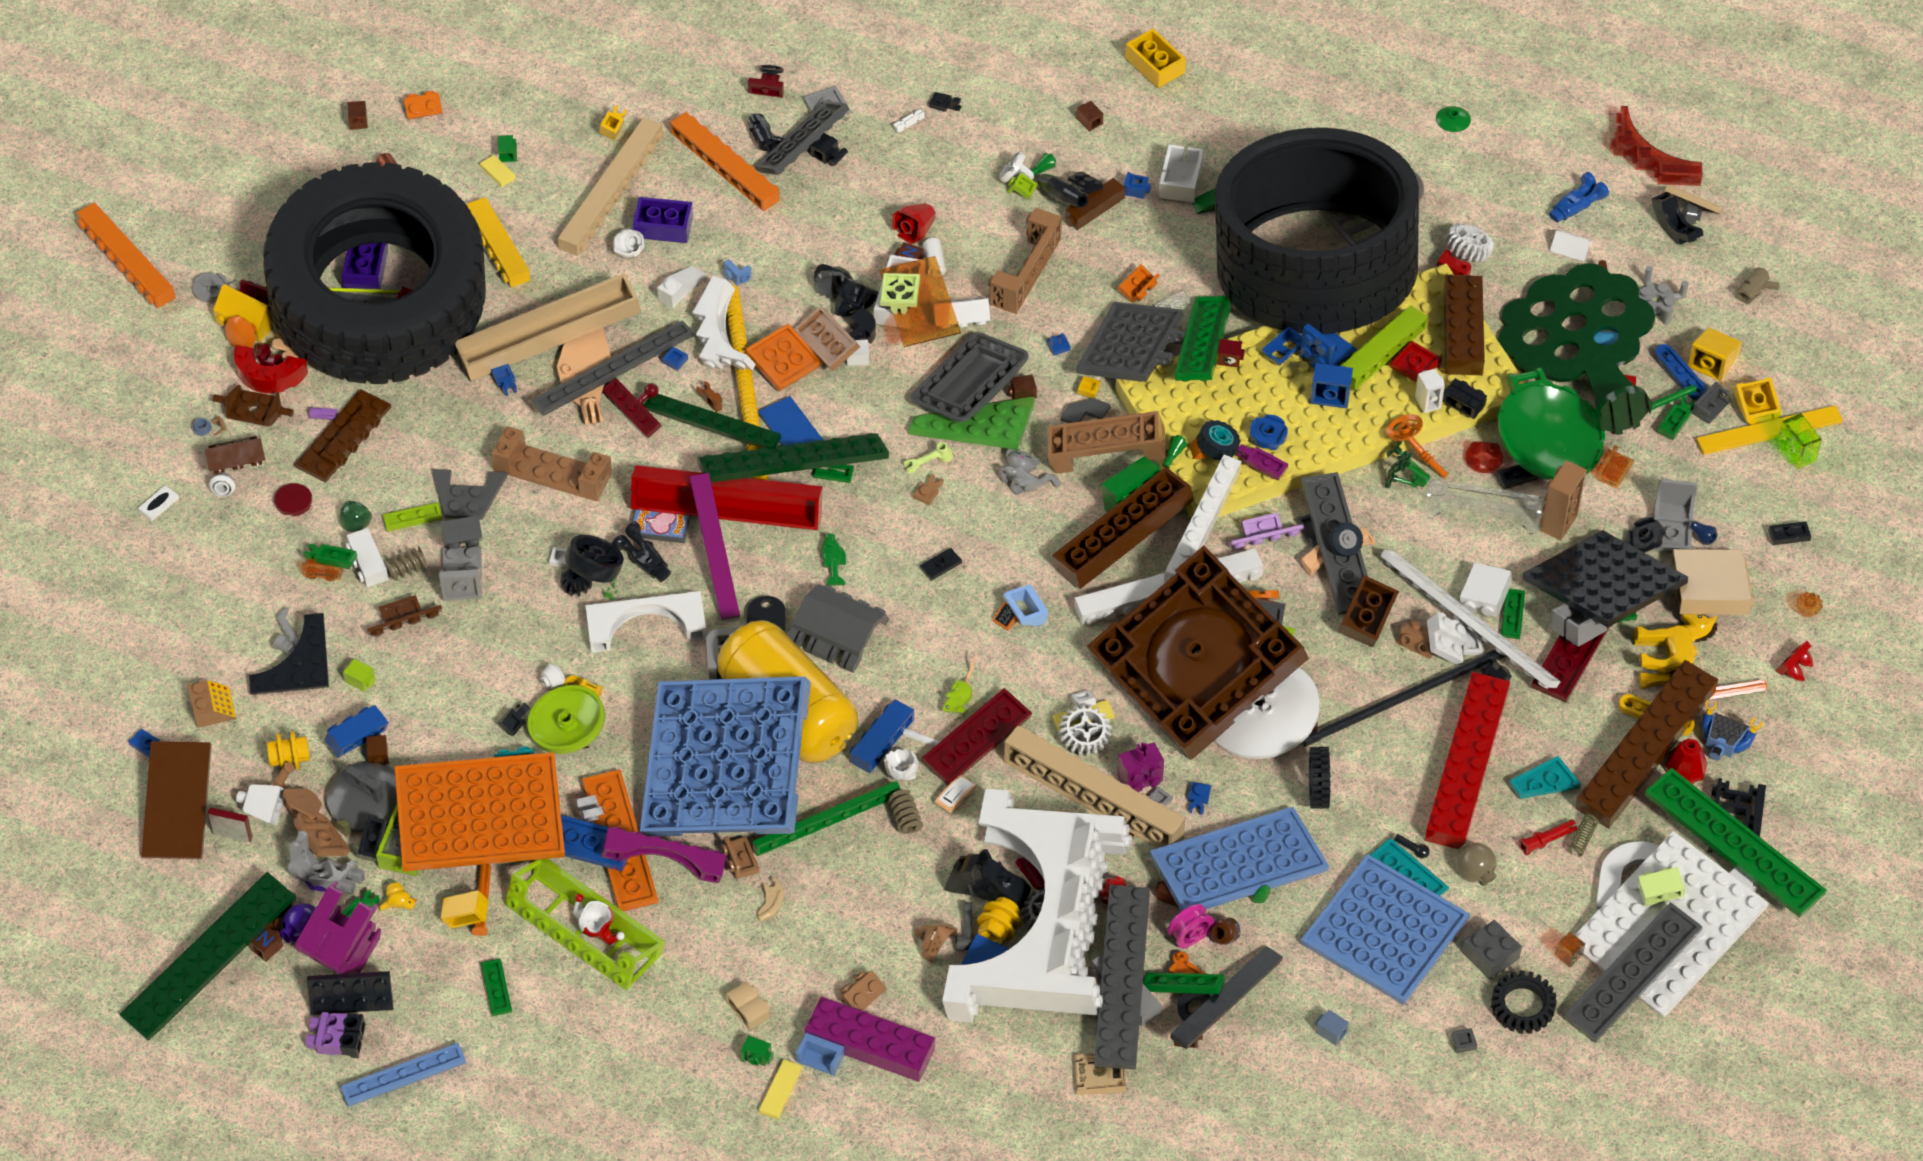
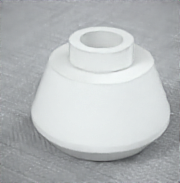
(222, 484)
(552, 677)

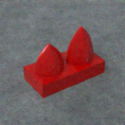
(1790, 664)

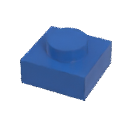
(675, 358)

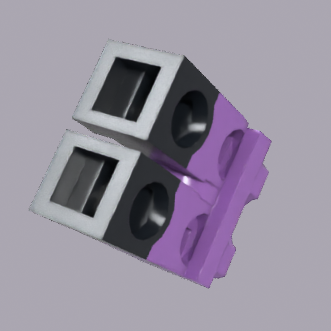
(337, 1034)

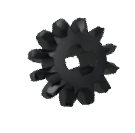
(574, 583)

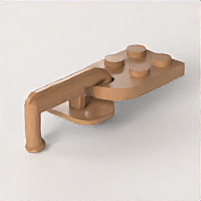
(304, 809)

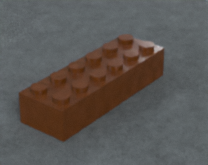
(1464, 325)

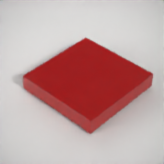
(1415, 360)

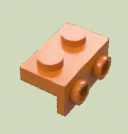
(422, 105)
(1136, 283)

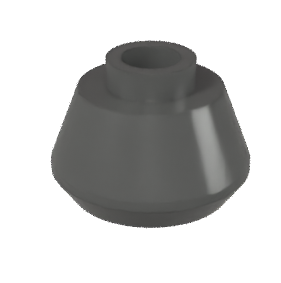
(1691, 213)

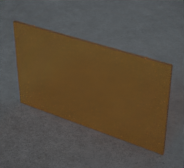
(934, 312)

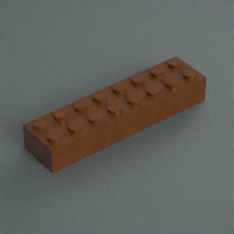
(1123, 527)

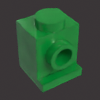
(756, 1051)

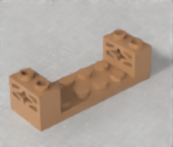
(1010, 291)
(1105, 436)
(551, 469)

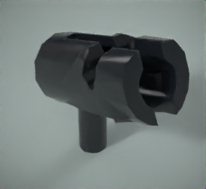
(761, 132)

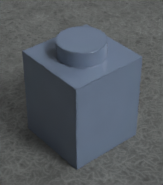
(1331, 1027)

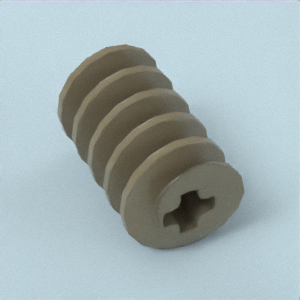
(405, 563)
(905, 812)

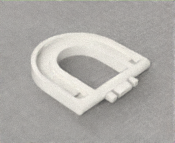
(1616, 863)

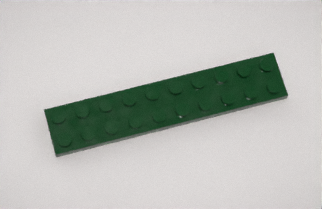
(793, 457)
(207, 956)

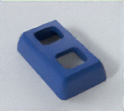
(1277, 345)

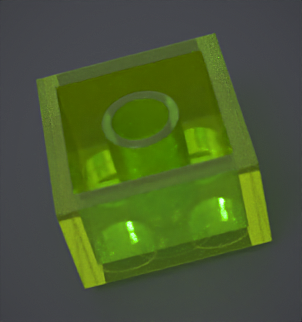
(1798, 441)

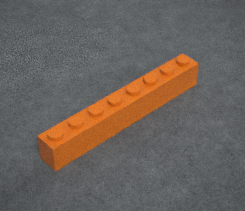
(725, 161)
(125, 255)

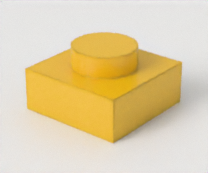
(1089, 387)

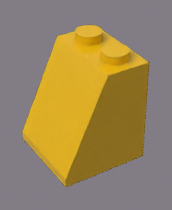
(1714, 353)

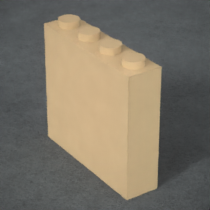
(1715, 582)

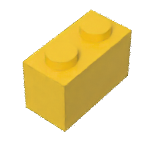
(464, 909)

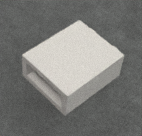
(1486, 589)

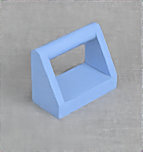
(1032, 601)

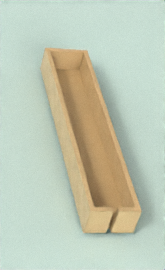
(548, 326)

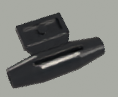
(1071, 190)

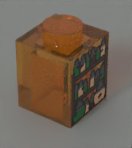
(1569, 949)

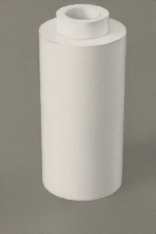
(933, 247)

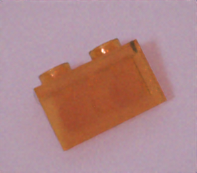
(1614, 468)
(315, 570)

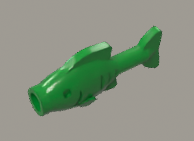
(833, 556)

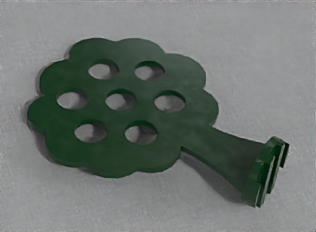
(1616, 398)

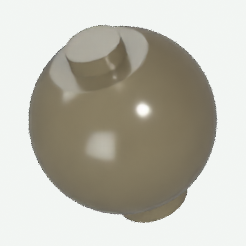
(1476, 863)

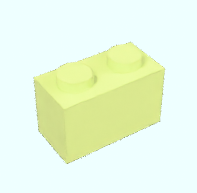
(1661, 886)

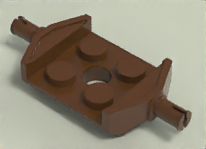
(240, 401)

